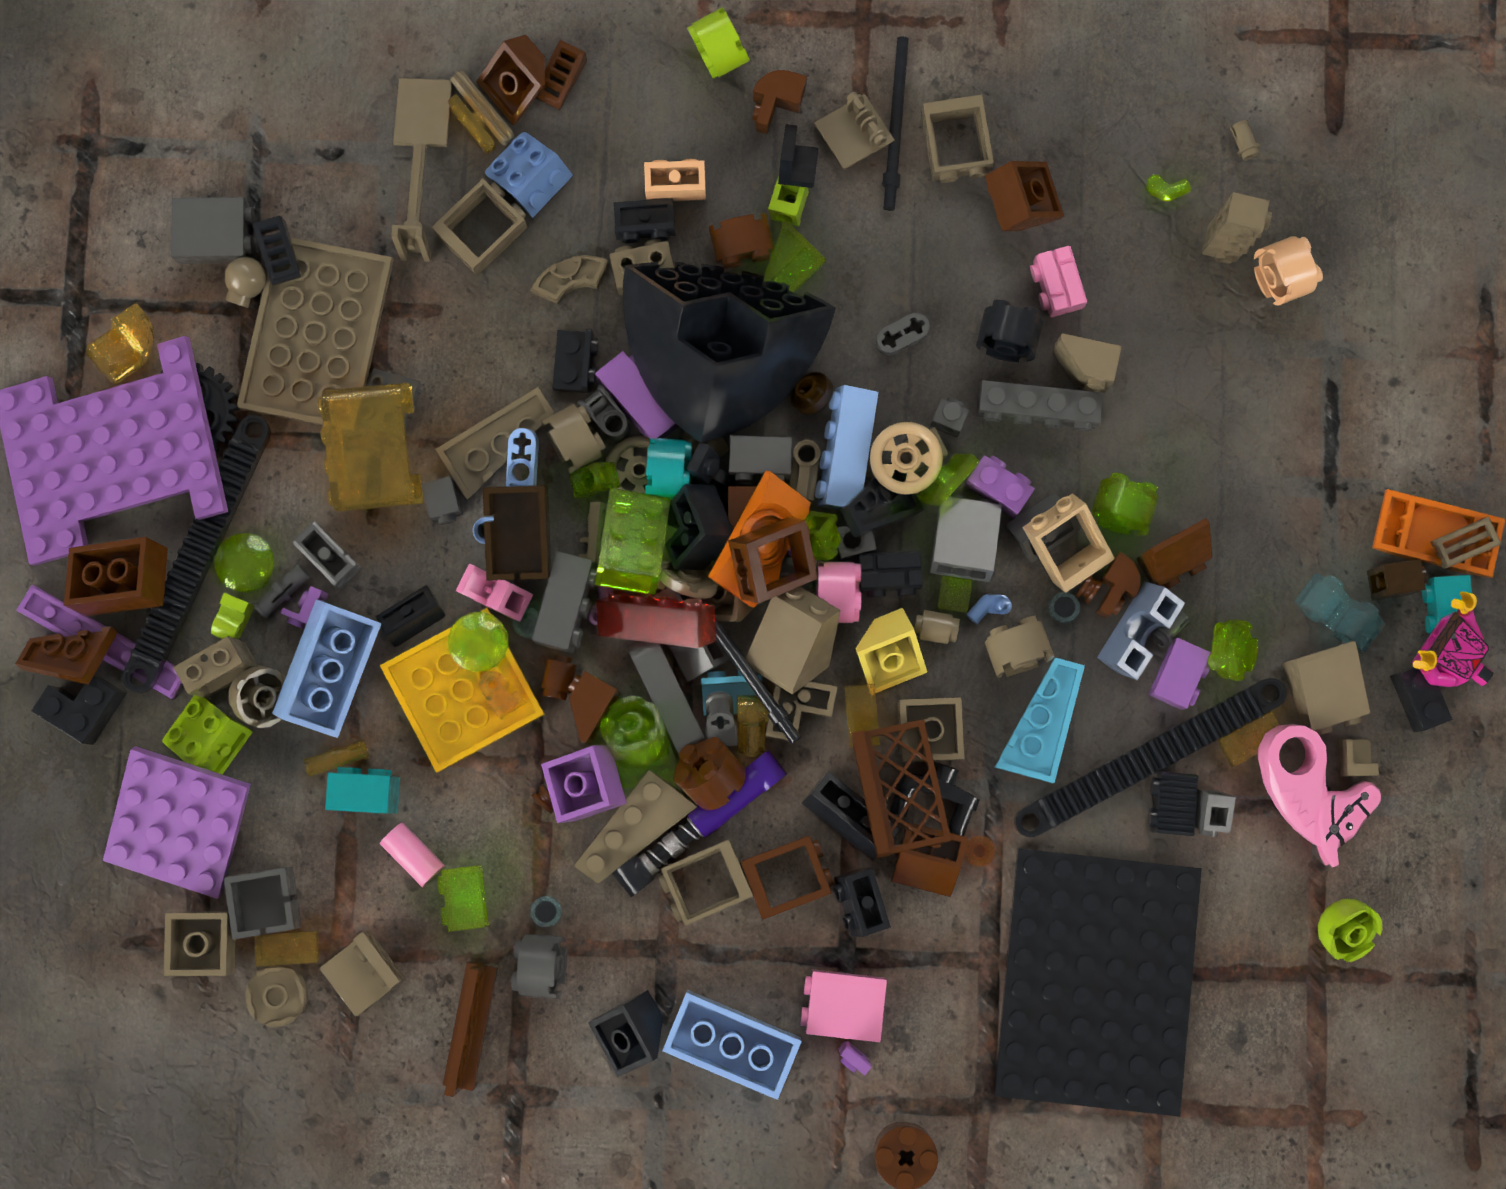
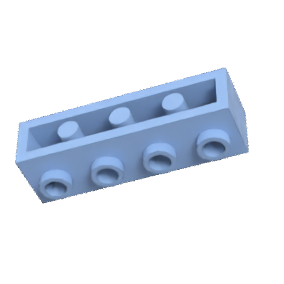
(847, 446)

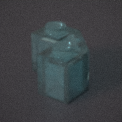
(1328, 603)

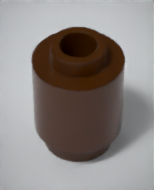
(558, 677)

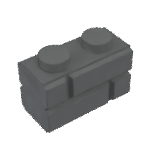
(327, 555)

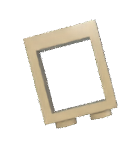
(1082, 563)

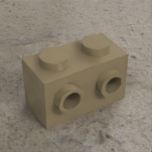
(652, 251)

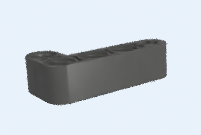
(666, 693)

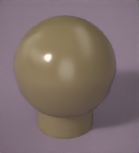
(244, 280)

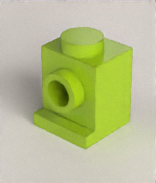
(781, 210)

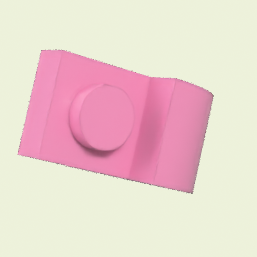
(494, 594)

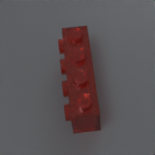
(656, 620)

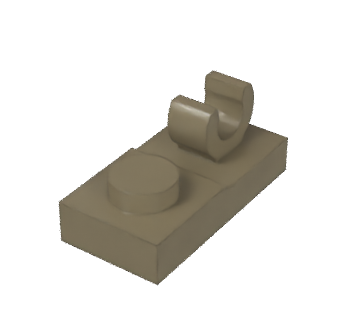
(595, 528)

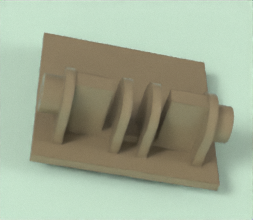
(854, 131)

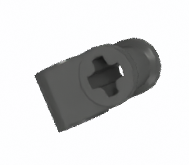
(604, 410)
(720, 718)

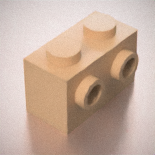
(675, 180)

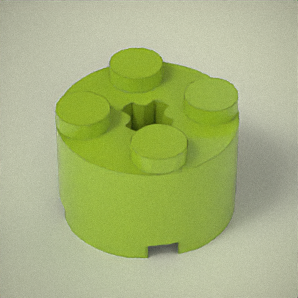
(718, 43)

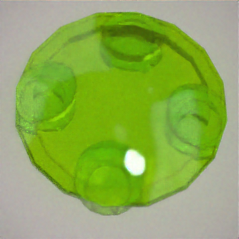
(244, 562)
(478, 641)

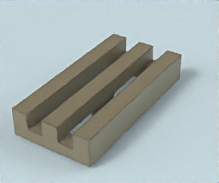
(1442, 553)

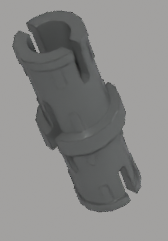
(282, 591)

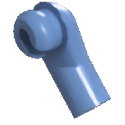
(989, 604)

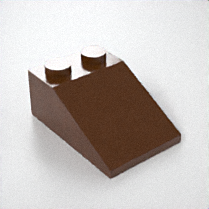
(1178, 555)

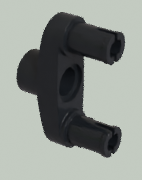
(964, 801)

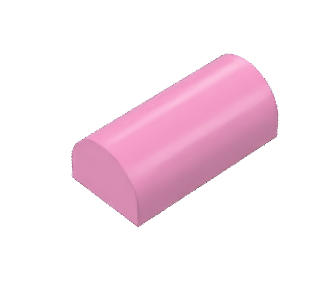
(412, 854)

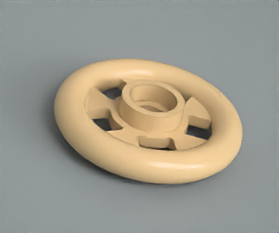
(885, 442)

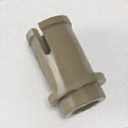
(1245, 141)

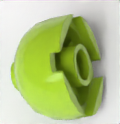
(1348, 929)

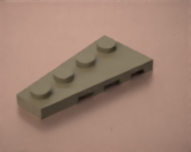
(484, 447)
(649, 812)

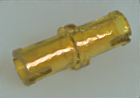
(336, 758)

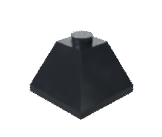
(630, 1033)

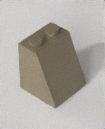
(794, 639)
(1328, 688)

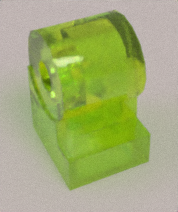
(594, 479)

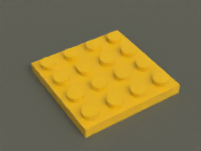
(448, 704)

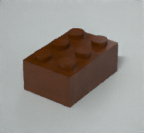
(116, 576)

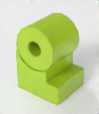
(232, 617)

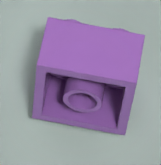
(583, 783)

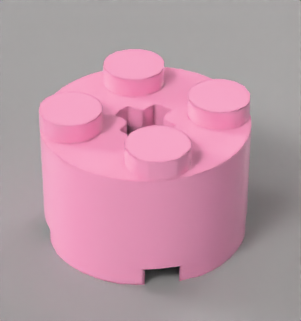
(840, 587)

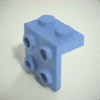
(529, 173)

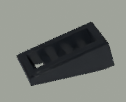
(270, 225)

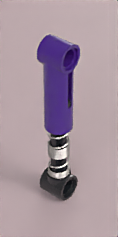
(639, 870)

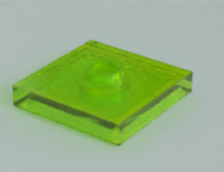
(949, 478)

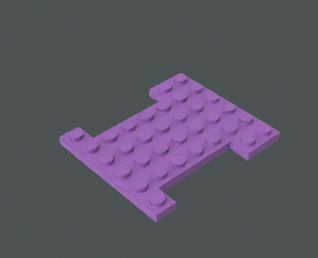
(107, 451)

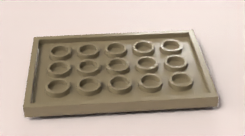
(314, 330)

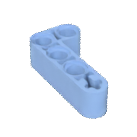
(511, 480)

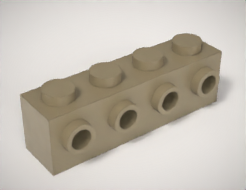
(1236, 227)

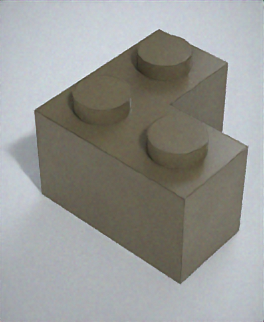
(810, 699)

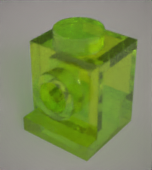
(825, 536)

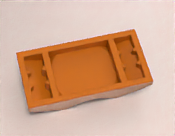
(769, 503)
(1412, 522)

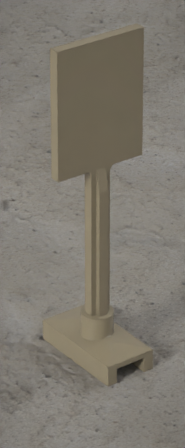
(421, 123)

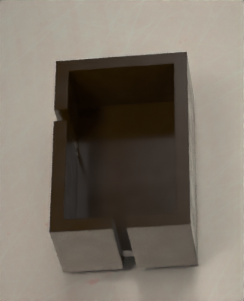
(518, 534)

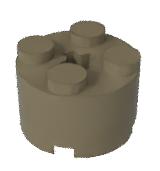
(573, 438)
(1018, 648)

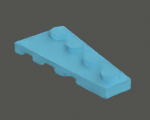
(1043, 728)

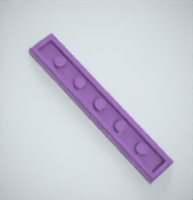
(62, 620)

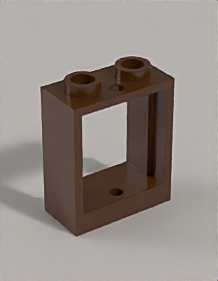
(748, 564)
(758, 891)

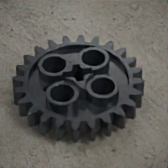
(218, 402)

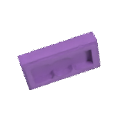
(854, 1058)

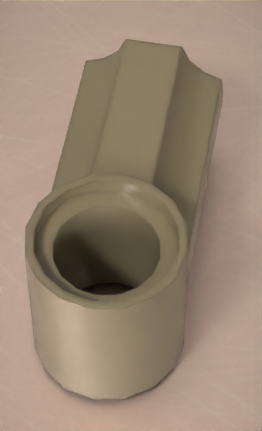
(805, 473)

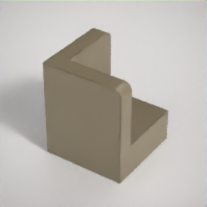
(1356, 758)

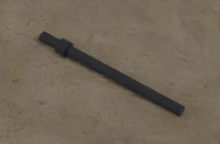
(891, 177)
(777, 713)

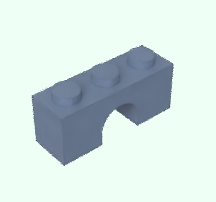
(1149, 610)

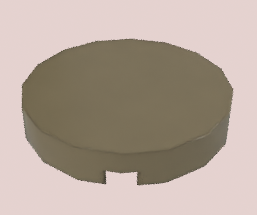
(688, 582)
(276, 995)

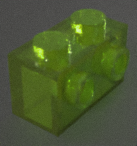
(464, 898)

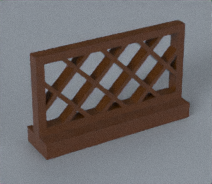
(874, 795)
(469, 1028)

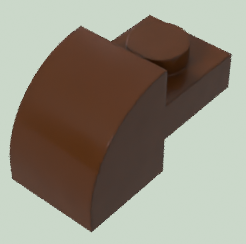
(1122, 579)

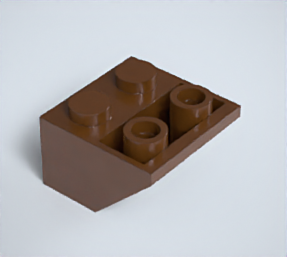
(930, 867)

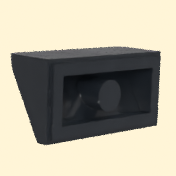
(410, 616)

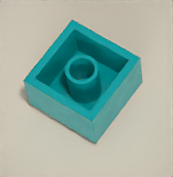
(362, 793)

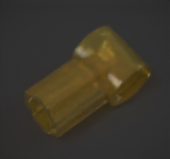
(752, 722)

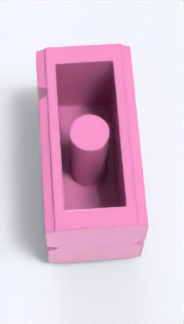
(1058, 281)

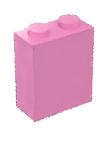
(844, 1005)

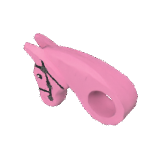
(1302, 796)

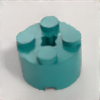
(667, 466)

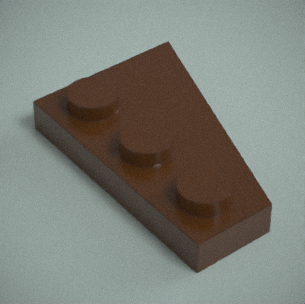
(67, 657)

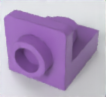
(306, 604)

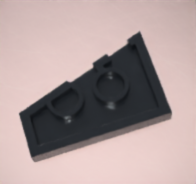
(879, 507)

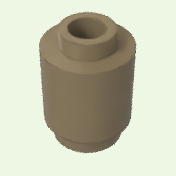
(937, 627)

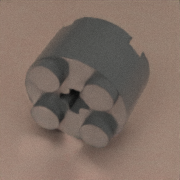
(539, 966)

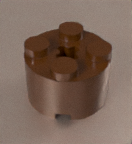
(741, 239)
(709, 773)
(905, 1173)

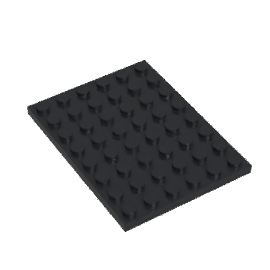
(1098, 982)

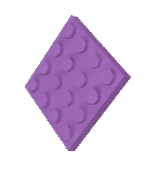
(176, 822)

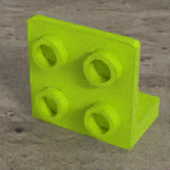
(206, 736)

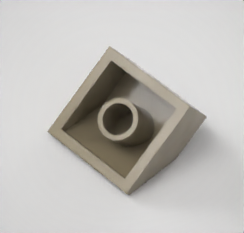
(1088, 361)

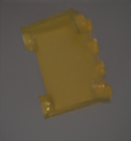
(368, 447)

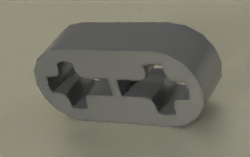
(905, 340)

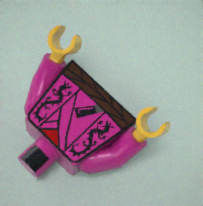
(1455, 648)

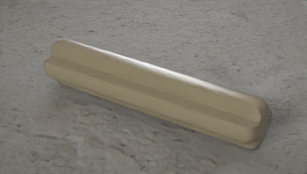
(483, 107)

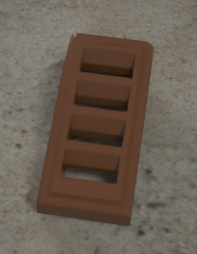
(551, 70)

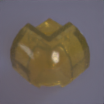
(124, 346)

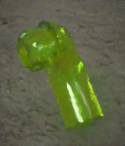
(1165, 191)

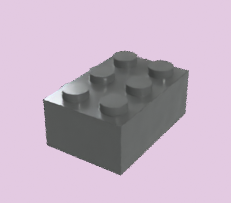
(565, 603)

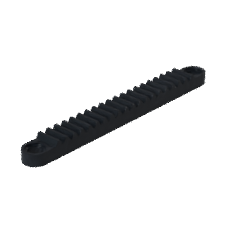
(195, 559)
(1150, 757)

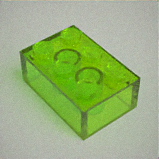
(632, 541)

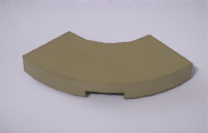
(570, 275)

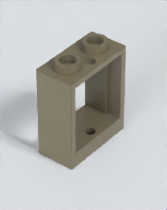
(956, 109)
(462, 208)
(224, 663)
(670, 885)

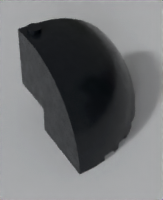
(719, 343)

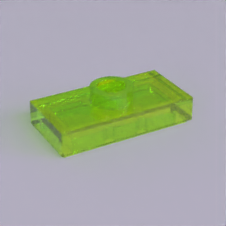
(954, 594)

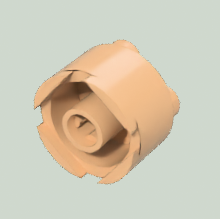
(1287, 270)

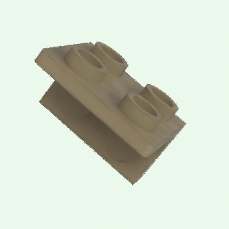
(362, 973)

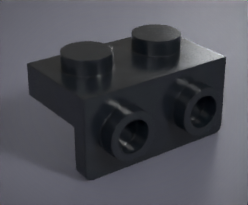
(644, 220)

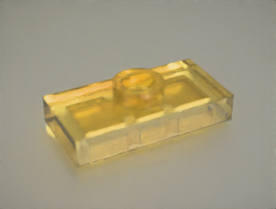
(473, 123)
(861, 709)
(1244, 742)
(286, 948)

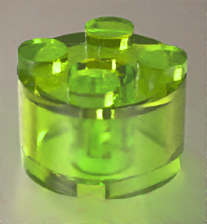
(1125, 504)
(634, 732)

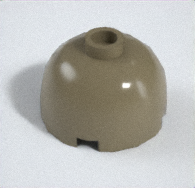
(255, 695)

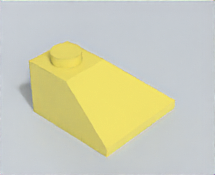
(890, 651)

